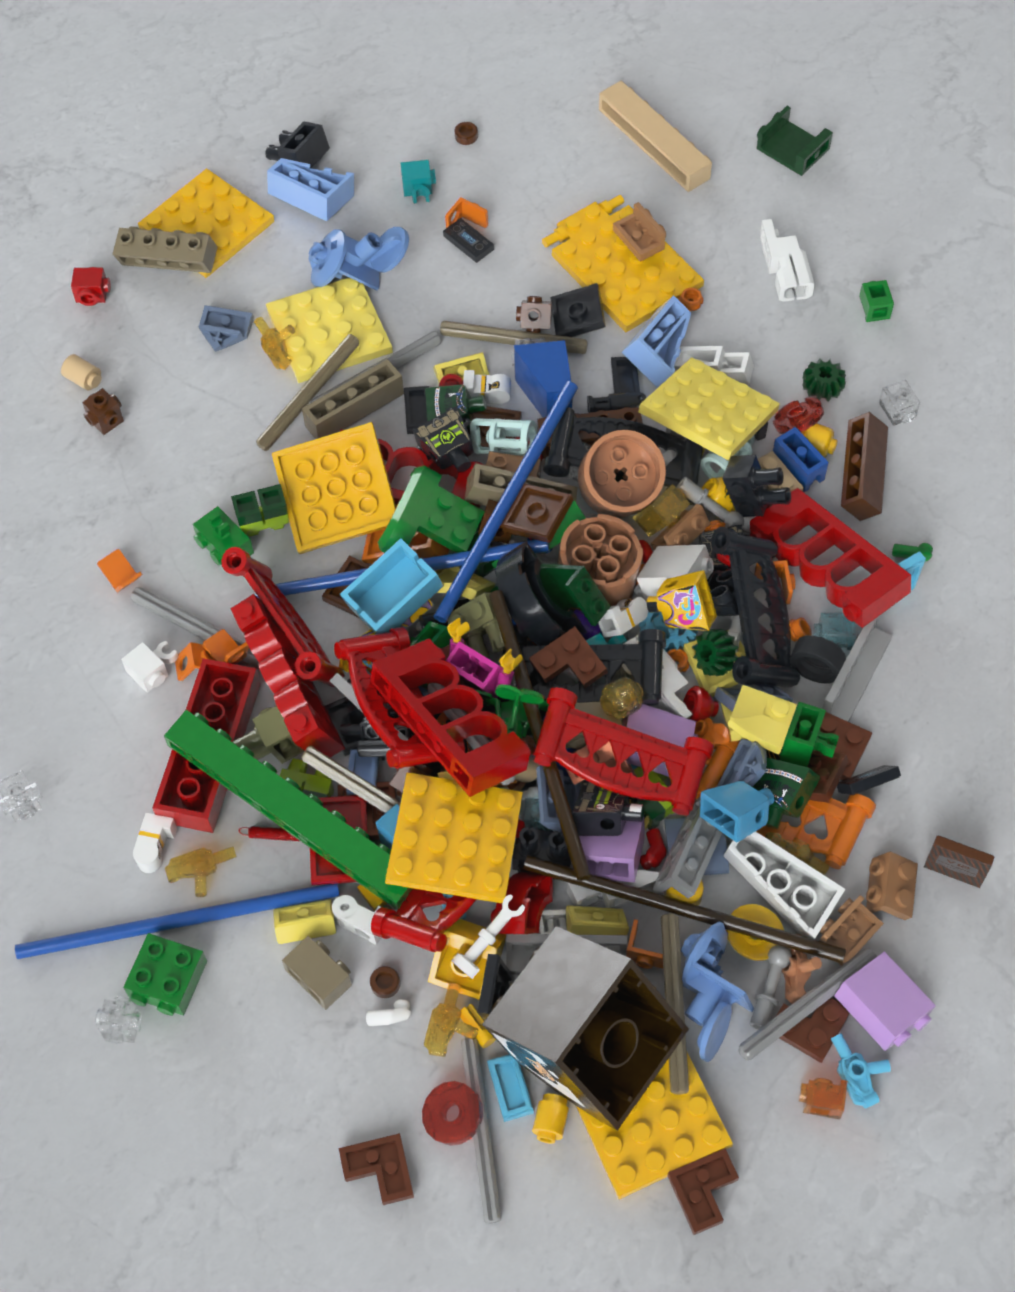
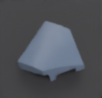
(224, 326)
(746, 764)

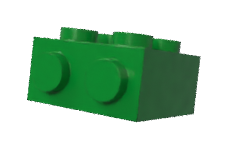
(165, 975)

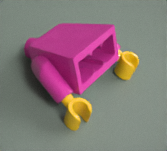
(476, 668)

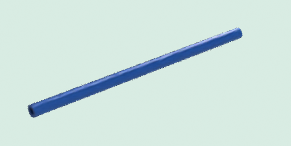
(505, 503)
(435, 563)
(176, 920)

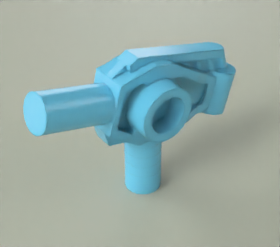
(857, 1073)

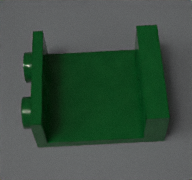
(791, 144)
(575, 588)

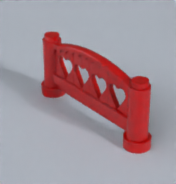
(372, 648)
(312, 661)
(683, 764)
(410, 922)

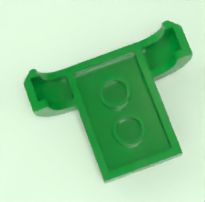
(432, 513)

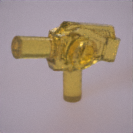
(274, 343)
(800, 850)
(198, 865)
(445, 1022)

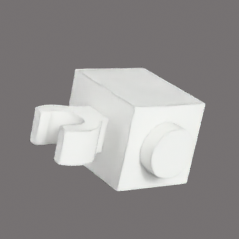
(147, 666)

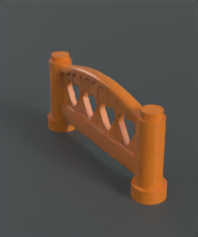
(841, 820)

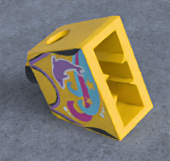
(685, 602)

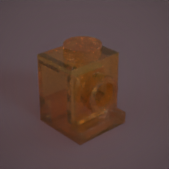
(823, 1097)

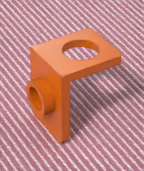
(469, 211)
(118, 570)
(787, 579)
(224, 648)
(195, 653)
(642, 957)

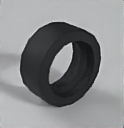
(817, 659)

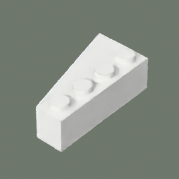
(786, 883)

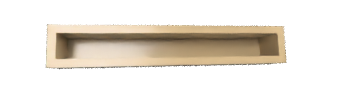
(655, 136)

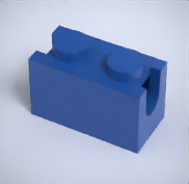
(801, 458)

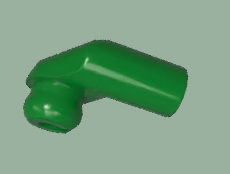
(907, 551)

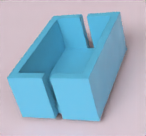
(392, 588)

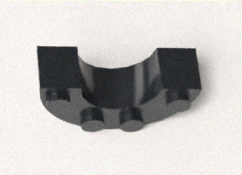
(527, 599)

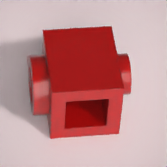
(90, 285)

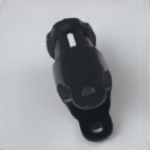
(614, 401)

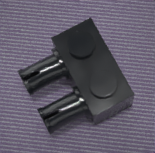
(303, 145)
(749, 486)
(542, 845)

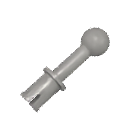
(699, 496)
(765, 1003)

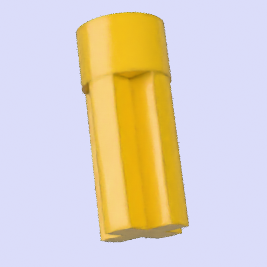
(471, 1017)

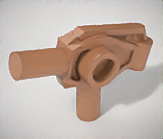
(798, 973)

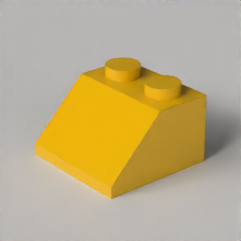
(459, 940)

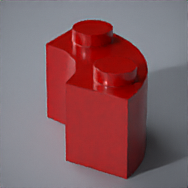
(534, 893)

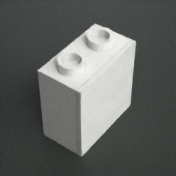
(673, 562)

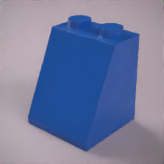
(542, 372)

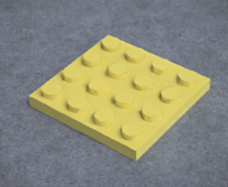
(322, 322)
(709, 408)

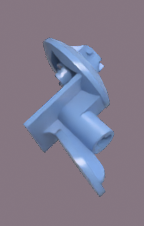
(357, 259)
(714, 994)

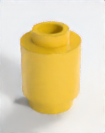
(550, 1118)

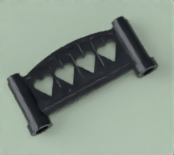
(569, 450)
(641, 659)
(758, 664)

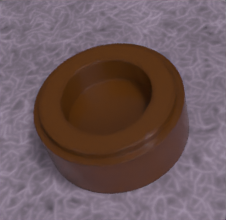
(466, 133)
(385, 982)

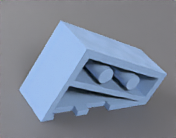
(309, 188)
(659, 340)

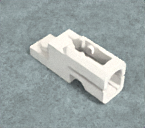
(788, 263)
(672, 685)

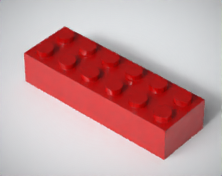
(226, 699)

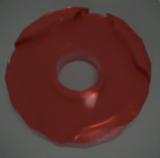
(798, 415)
(436, 1108)

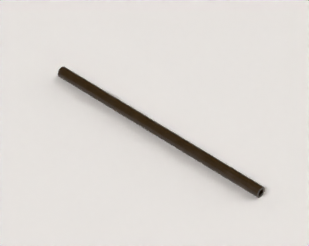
(535, 722)
(687, 910)

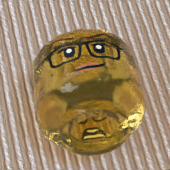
(621, 698)

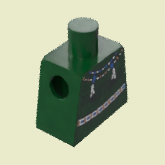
(447, 397)
(791, 789)

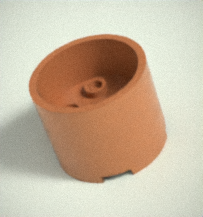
(642, 470)
(607, 552)

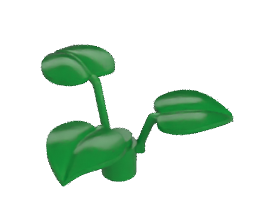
(516, 694)

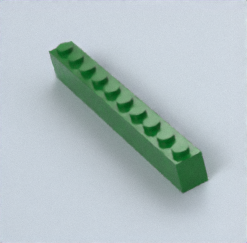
(285, 804)

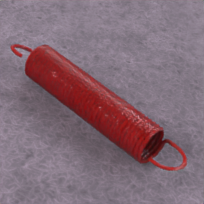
(269, 833)

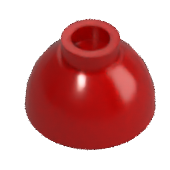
(700, 704)

